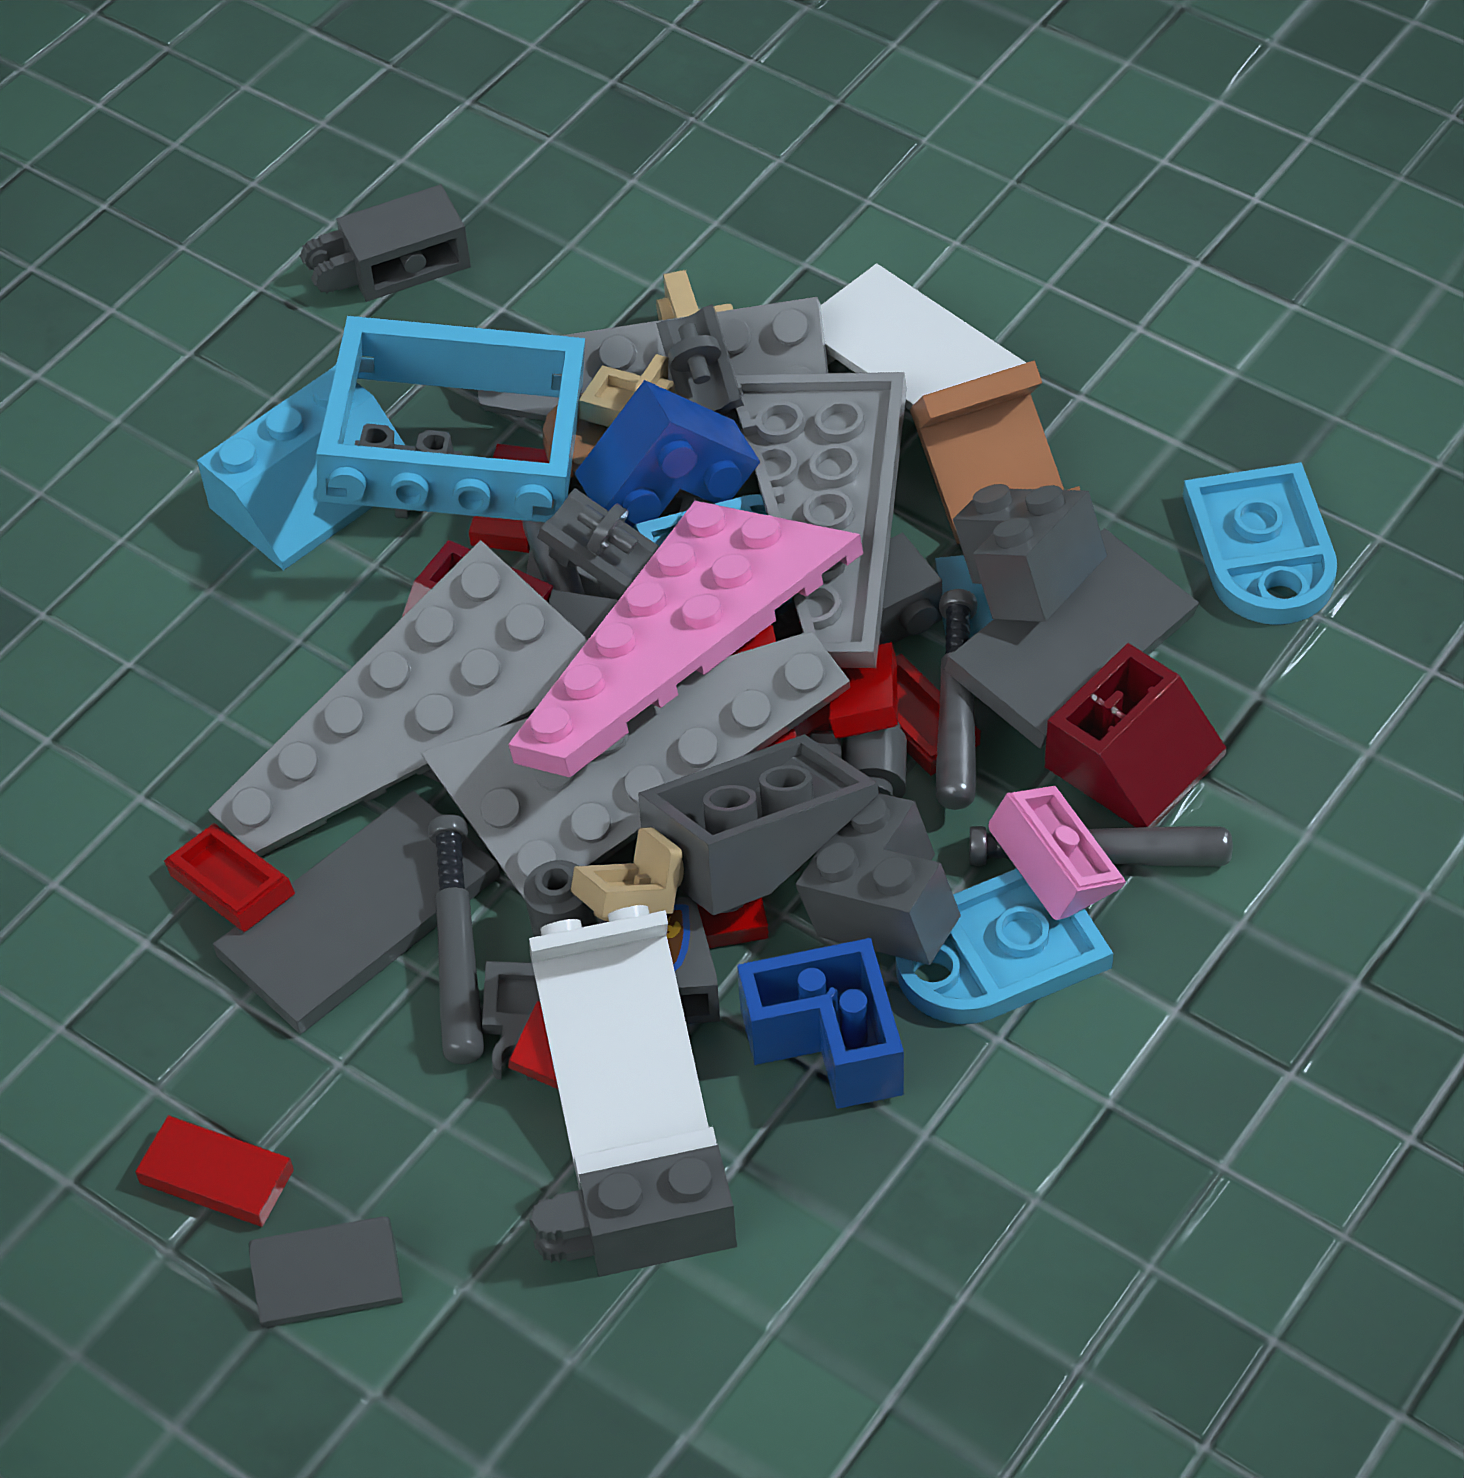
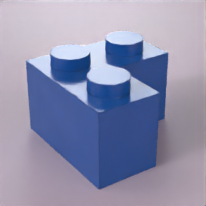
(664, 447)
(830, 1005)

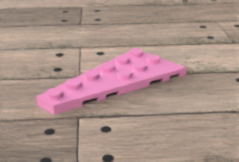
(683, 613)

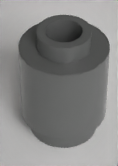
(880, 757)
(550, 896)

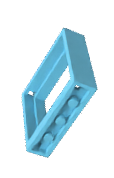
(456, 360)

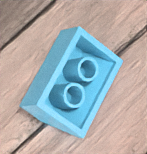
(268, 473)

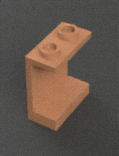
(985, 437)

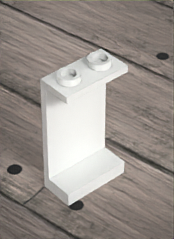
(892, 327)
(619, 1040)

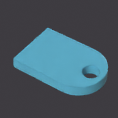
(1263, 534)
(1004, 954)

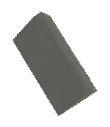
(325, 1271)

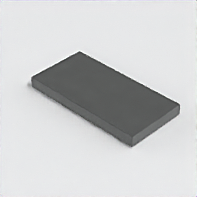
(1036, 666)
(350, 915)

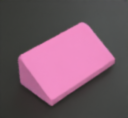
(1054, 851)

